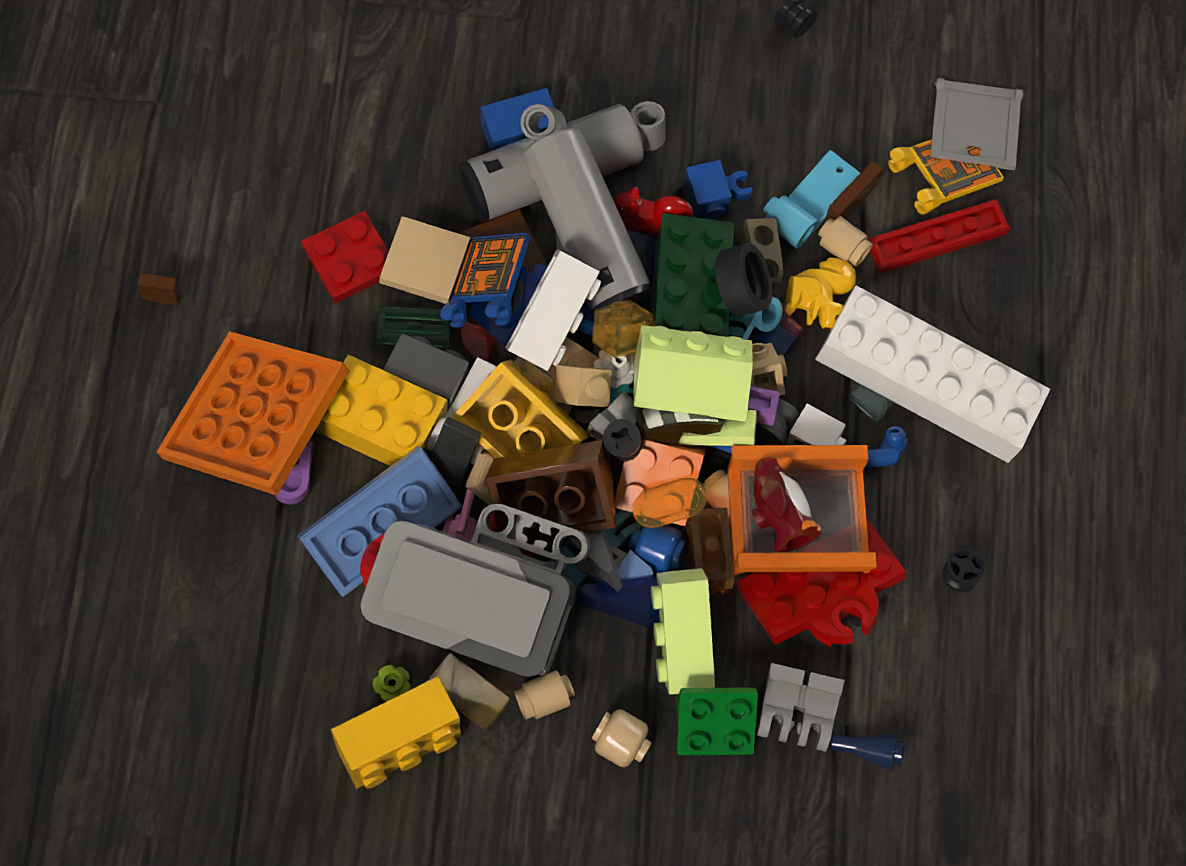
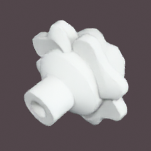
(621, 367)

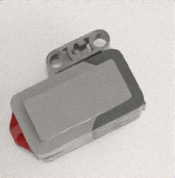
(477, 592)

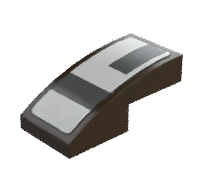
(669, 425)

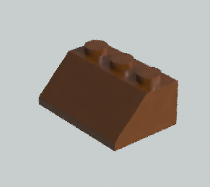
(557, 484)

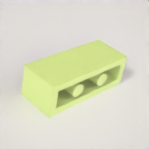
(683, 630)

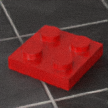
(347, 256)

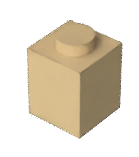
(582, 386)

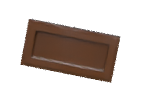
(855, 192)

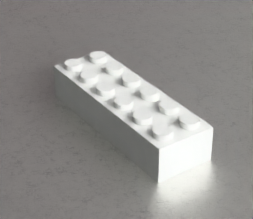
(933, 374)

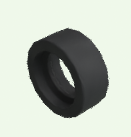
(743, 279)

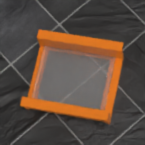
(835, 493)

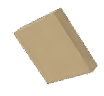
(424, 260)

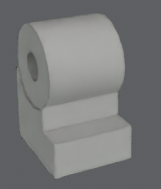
(620, 408)

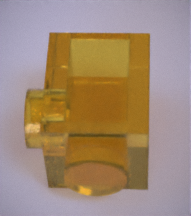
(619, 327)

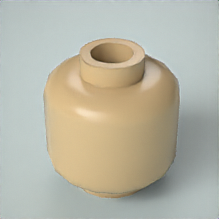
(621, 738)

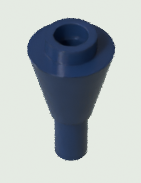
(879, 749)

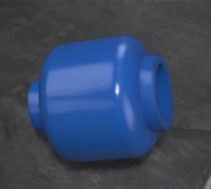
(659, 547)

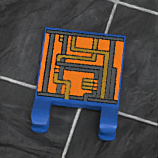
(488, 275)

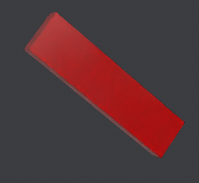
(938, 236)

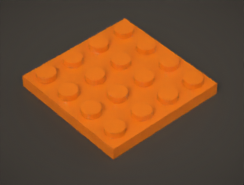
(253, 412)

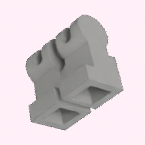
(816, 700)

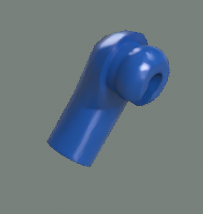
(889, 450)

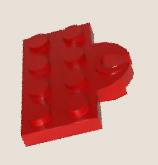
(820, 600)

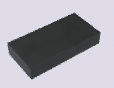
(454, 451)

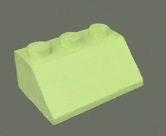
(692, 373)

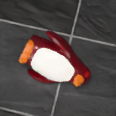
(782, 506)

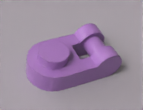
(298, 482)

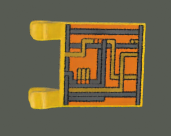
(946, 177)

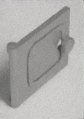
(978, 118)

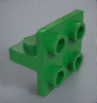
(716, 721)

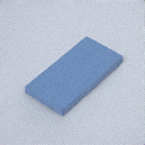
(403, 492)

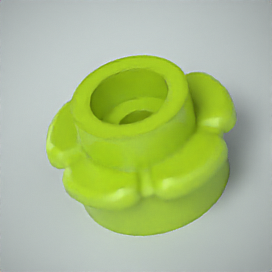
(389, 673)

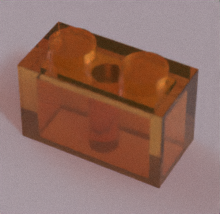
(711, 548)

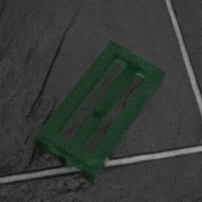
(413, 327)

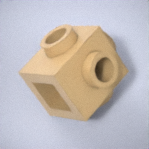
(768, 368)

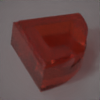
(477, 341)

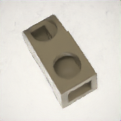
(767, 242)

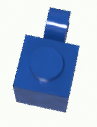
(711, 191)

